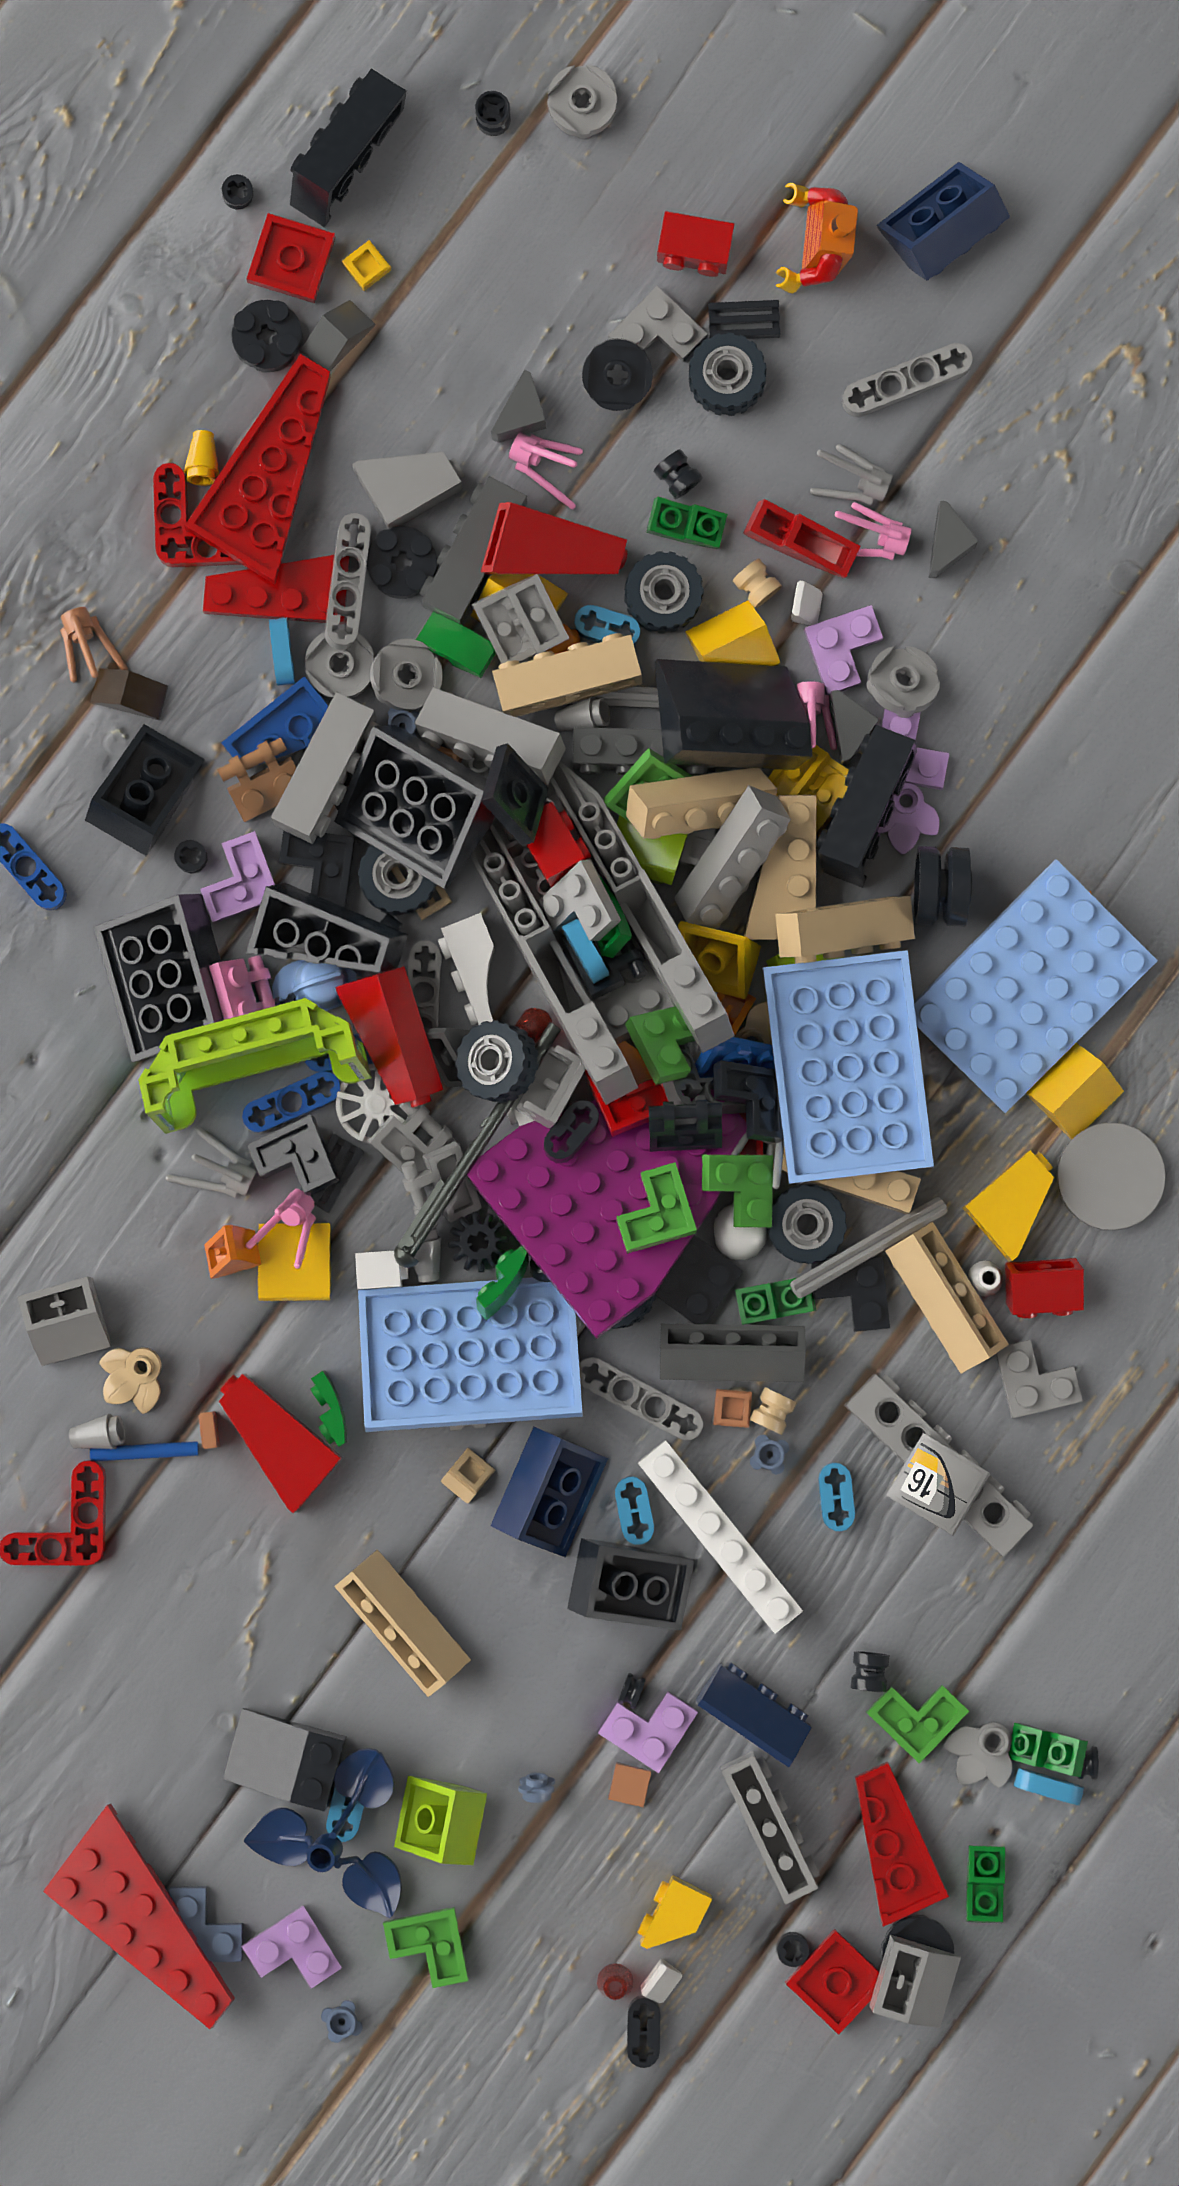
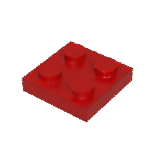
(291, 258)
(835, 1981)

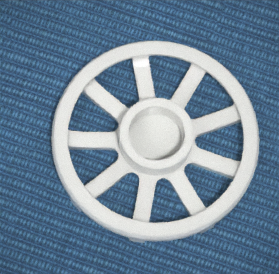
(374, 1104)

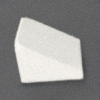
(806, 604)
(660, 1981)

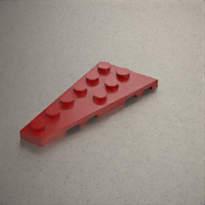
(258, 489)
(130, 1910)

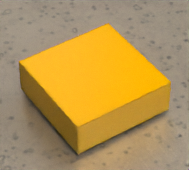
(366, 265)

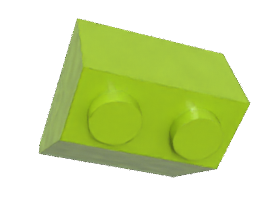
(440, 1821)

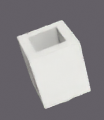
(379, 1270)

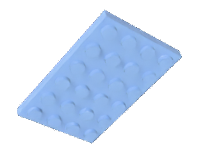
(1031, 986)
(848, 1067)
(443, 1365)

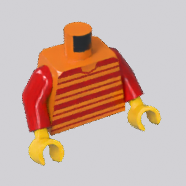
(827, 236)

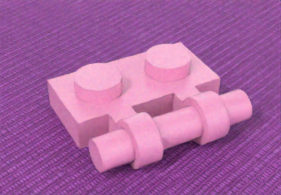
(235, 988)

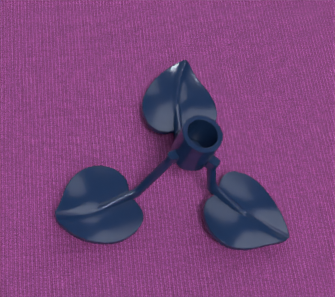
(368, 1882)

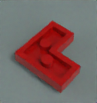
(631, 1108)

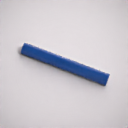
(146, 1451)

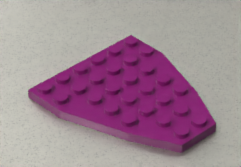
(570, 1210)

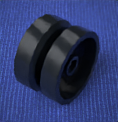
(946, 886)

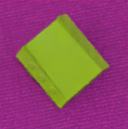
(656, 856)

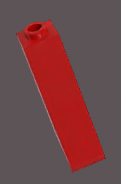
(545, 544)
(393, 1034)
(281, 1444)

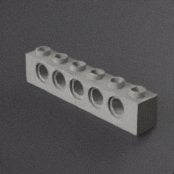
(865, 1406)

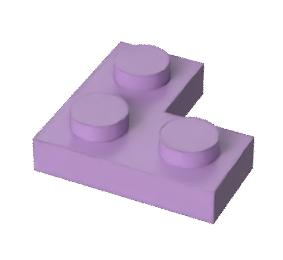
(833, 642)
(928, 765)
(249, 881)
(652, 1739)
(295, 1939)

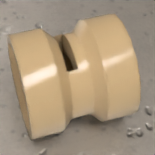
(754, 579)
(773, 1411)

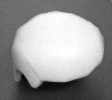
(737, 1242)

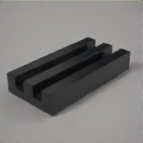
(745, 306)
(346, 1146)

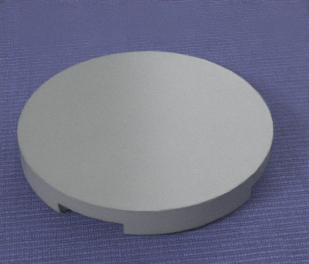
(1111, 1176)

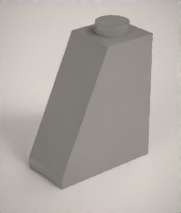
(408, 484)

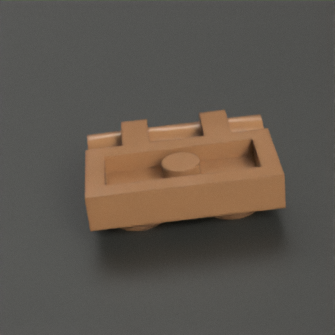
(264, 789)

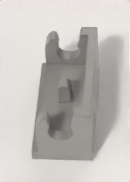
(552, 1086)

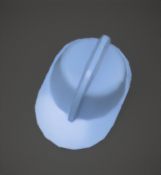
(312, 982)

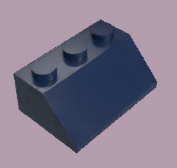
(944, 220)
(549, 1492)
(755, 1713)

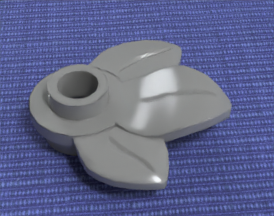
(978, 1758)

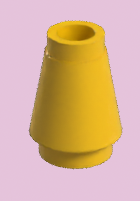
(201, 461)

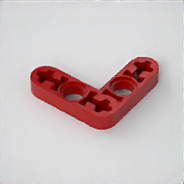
(176, 532)
(69, 1540)

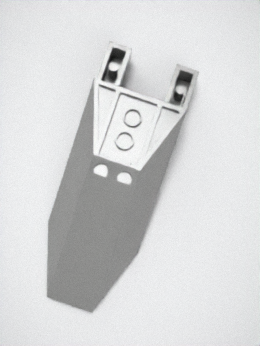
(672, 970)

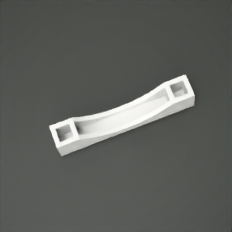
(472, 953)
(720, 1536)

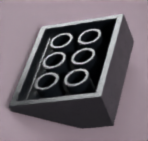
(731, 715)
(415, 804)
(161, 971)

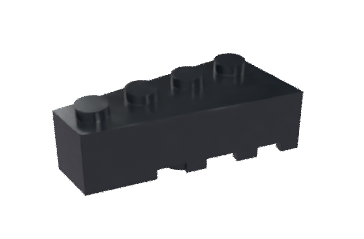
(344, 145)
(866, 804)
(319, 931)

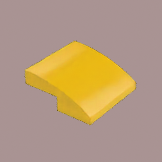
(817, 777)
(277, 1275)

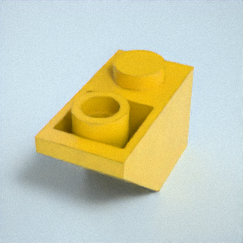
(677, 1913)

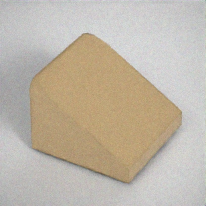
(467, 1475)

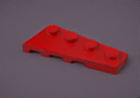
(298, 594)
(897, 1853)

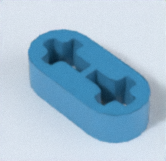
(605, 617)
(282, 651)
(585, 951)
(845, 1496)
(625, 1512)
(1049, 1786)
(335, 1812)

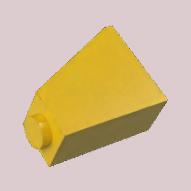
(1011, 1203)

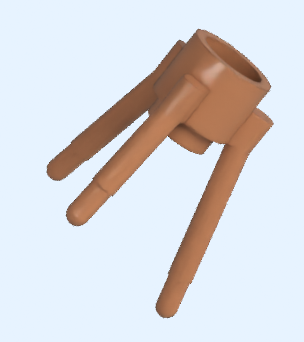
(79, 628)

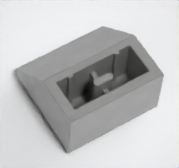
(64, 1321)
(914, 1983)

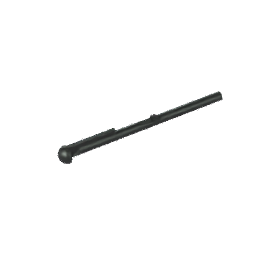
(444, 1191)

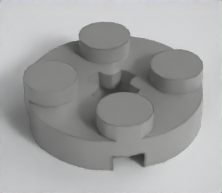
(581, 80)
(390, 661)
(320, 666)
(899, 698)

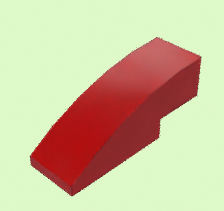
(801, 538)

